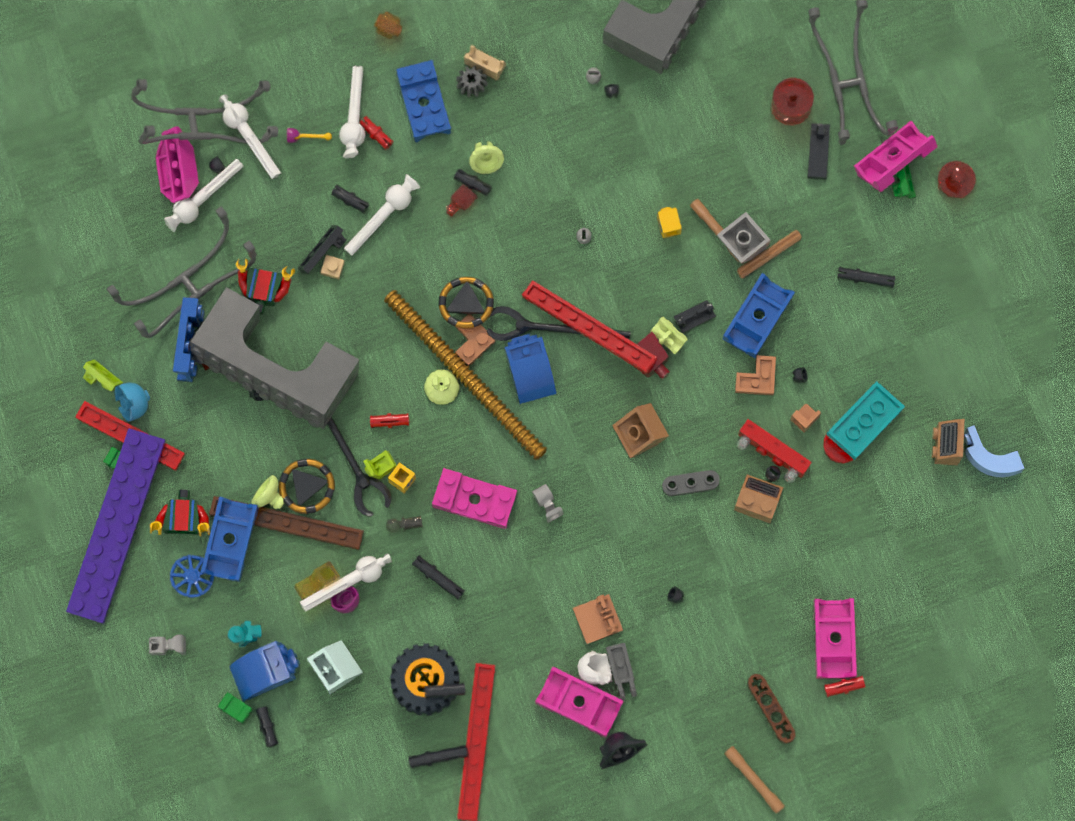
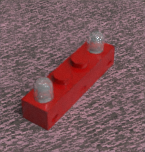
(771, 446)

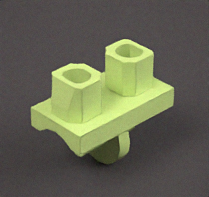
(669, 335)

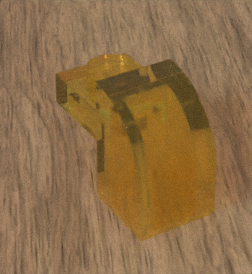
(319, 579)

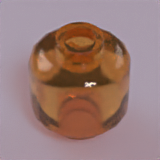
(388, 25)

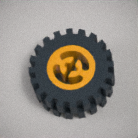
(408, 693)

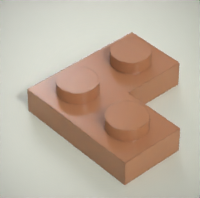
(477, 342)
(762, 381)

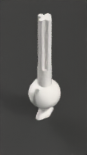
(236, 117)
(352, 133)
(397, 198)
(187, 210)
(367, 569)

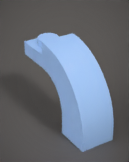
(988, 463)

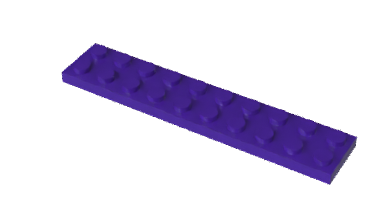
(116, 526)

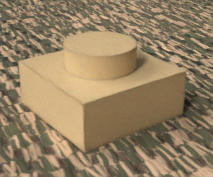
(332, 267)

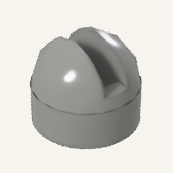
(592, 78)
(579, 236)

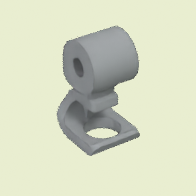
(544, 498)
(160, 645)

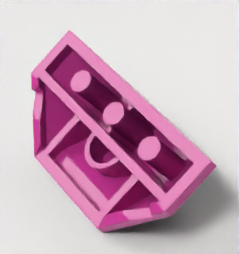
(176, 167)

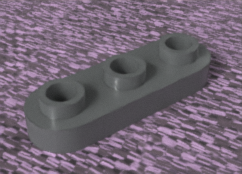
(682, 487)

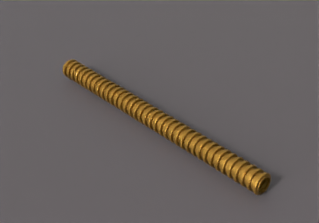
(467, 377)

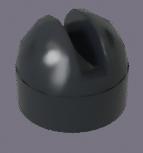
(611, 90)
(216, 164)
(800, 375)
(770, 476)
(675, 595)

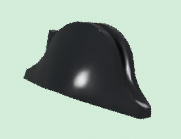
(619, 748)

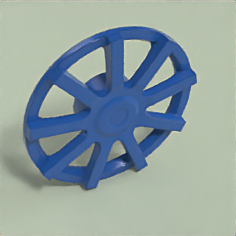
(191, 576)

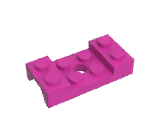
(881, 165)
(454, 494)
(839, 658)
(599, 707)

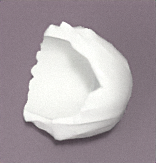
(595, 668)

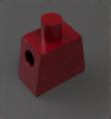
(653, 346)

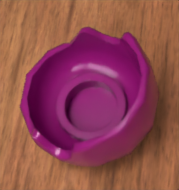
(346, 600)

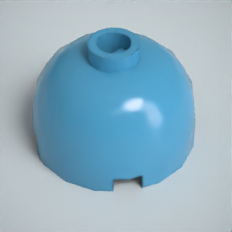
(132, 399)

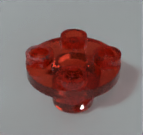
(956, 179)

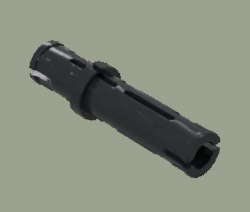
(866, 277)
(439, 578)
(430, 758)

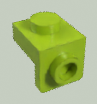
(380, 465)

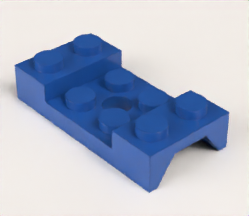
(419, 83)
(191, 316)
(749, 332)
(225, 559)

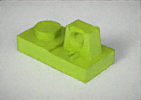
(96, 371)

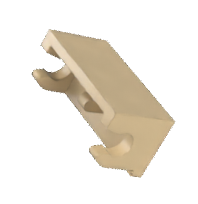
(489, 65)

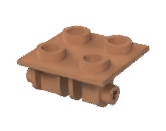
(597, 619)

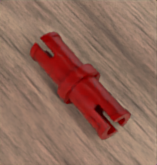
(376, 133)
(389, 420)
(844, 686)

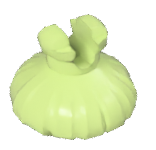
(486, 158)
(443, 393)
(268, 494)

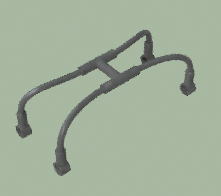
(149, 131)
(843, 134)
(184, 278)

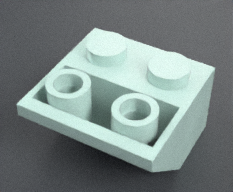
(334, 666)

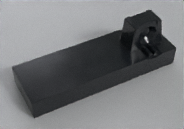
(818, 151)
(331, 237)

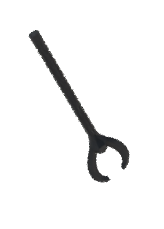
(524, 325)
(362, 480)

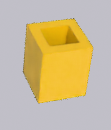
(669, 222)
(402, 478)

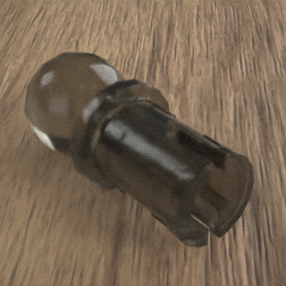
(393, 525)

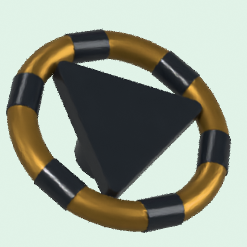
(466, 302)
(306, 486)

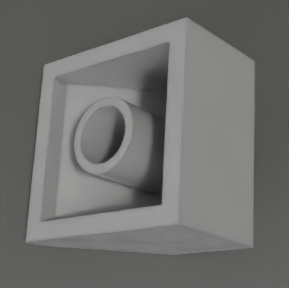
(744, 238)

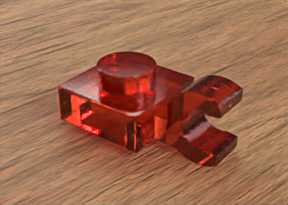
(461, 199)

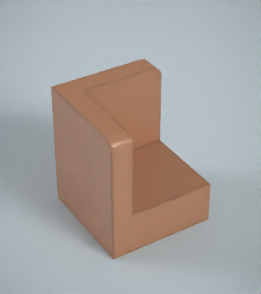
(805, 417)

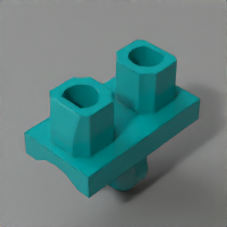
(244, 633)

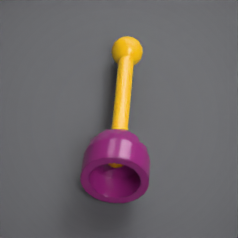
(293, 135)

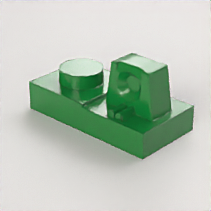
(905, 186)

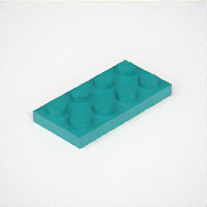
(865, 420)

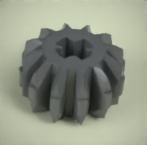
(471, 75)

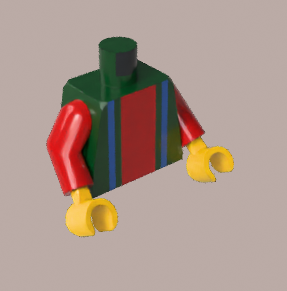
(263, 286)
(181, 517)

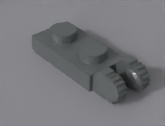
(621, 668)

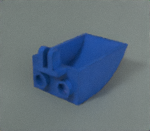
(530, 368)
(264, 669)

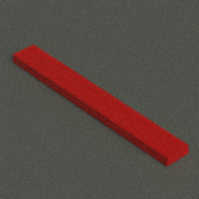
(589, 327)
(476, 742)

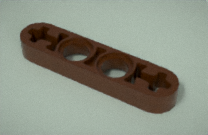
(773, 707)

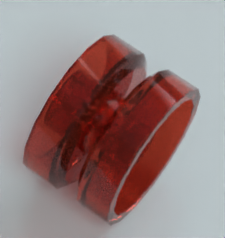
(792, 101)

